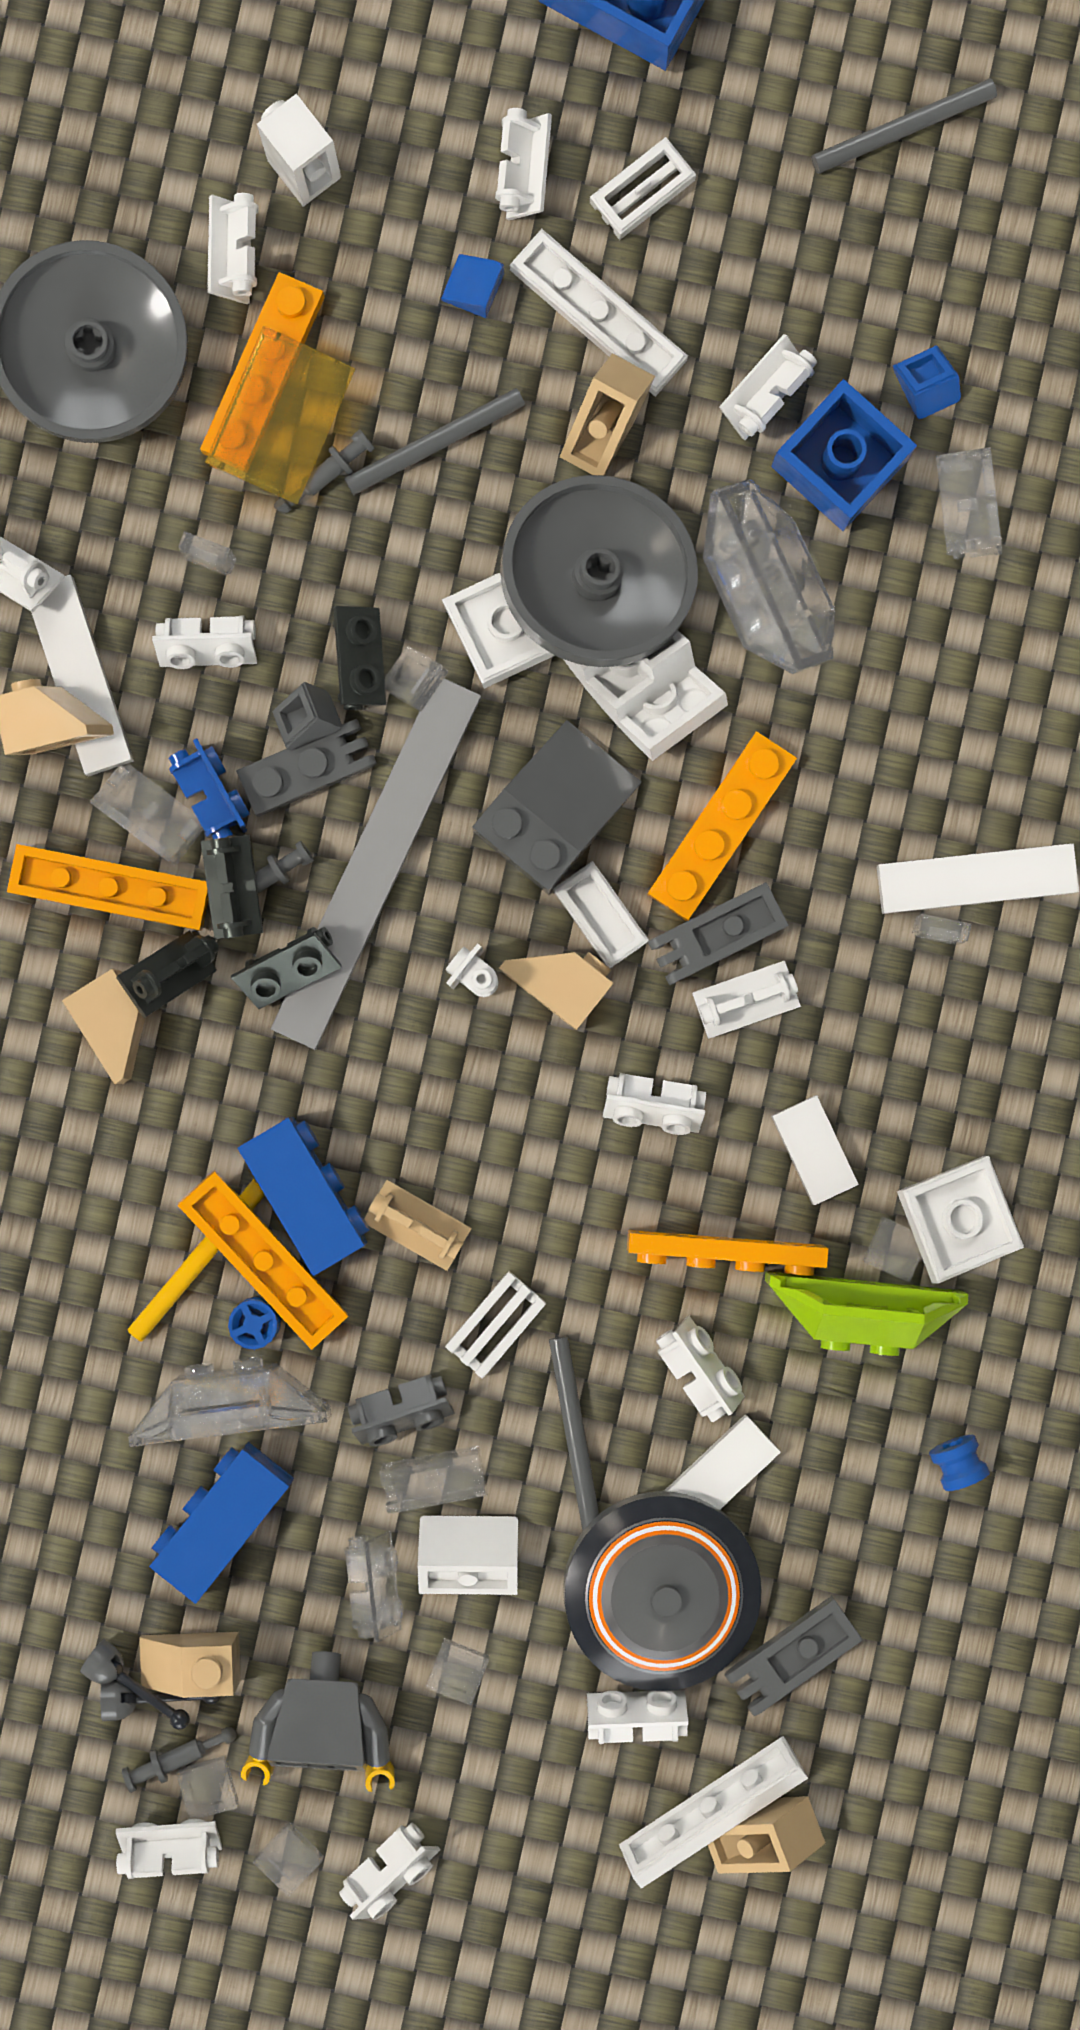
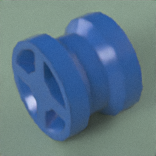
(246, 1327)
(959, 1462)

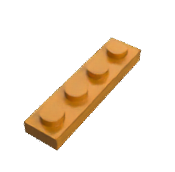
(288, 310)
(721, 826)
(108, 887)
(748, 1253)
(263, 1259)

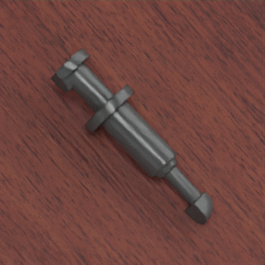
(331, 468)
(278, 869)
(174, 1759)

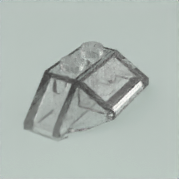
(767, 579)
(229, 1403)

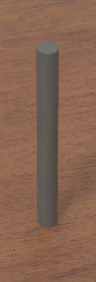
(904, 126)
(434, 441)
(574, 1429)

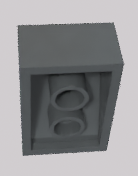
(556, 806)

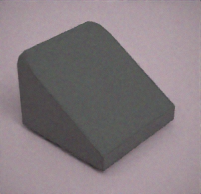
(306, 716)

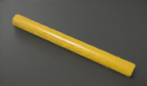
(185, 1275)

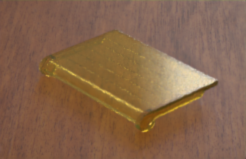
(280, 415)

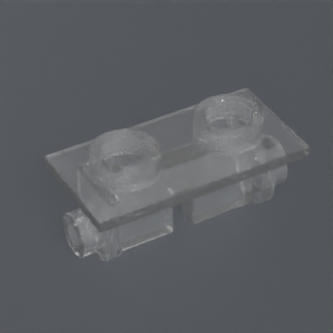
(378, 1608)

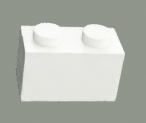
(298, 149)

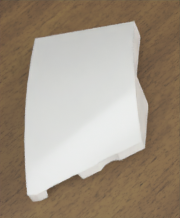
(655, 697)

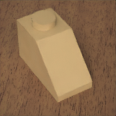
(606, 415)
(46, 719)
(562, 983)
(108, 1023)
(191, 1663)
(770, 1840)

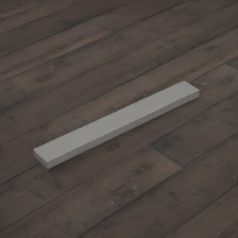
(380, 856)

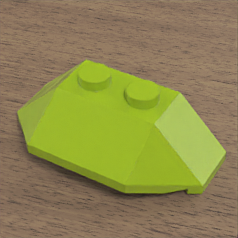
(865, 1311)

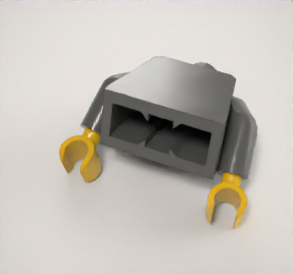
(320, 1727)

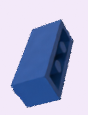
(305, 1194)
(219, 1521)

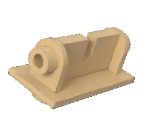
(417, 1225)

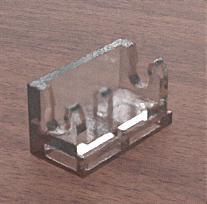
(969, 503)
(148, 813)
(433, 1479)

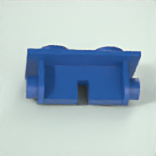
(200, 773)

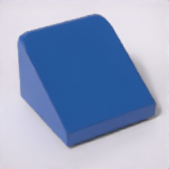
(473, 284)
(928, 382)

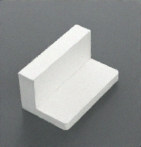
(468, 1555)

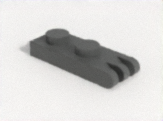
(304, 770)
(720, 932)
(794, 1655)

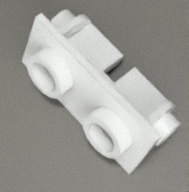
(524, 177)
(229, 247)
(762, 390)
(25, 577)
(183, 645)
(472, 972)
(747, 999)
(676, 1111)
(716, 1387)
(657, 1712)
(191, 1845)
(375, 1888)

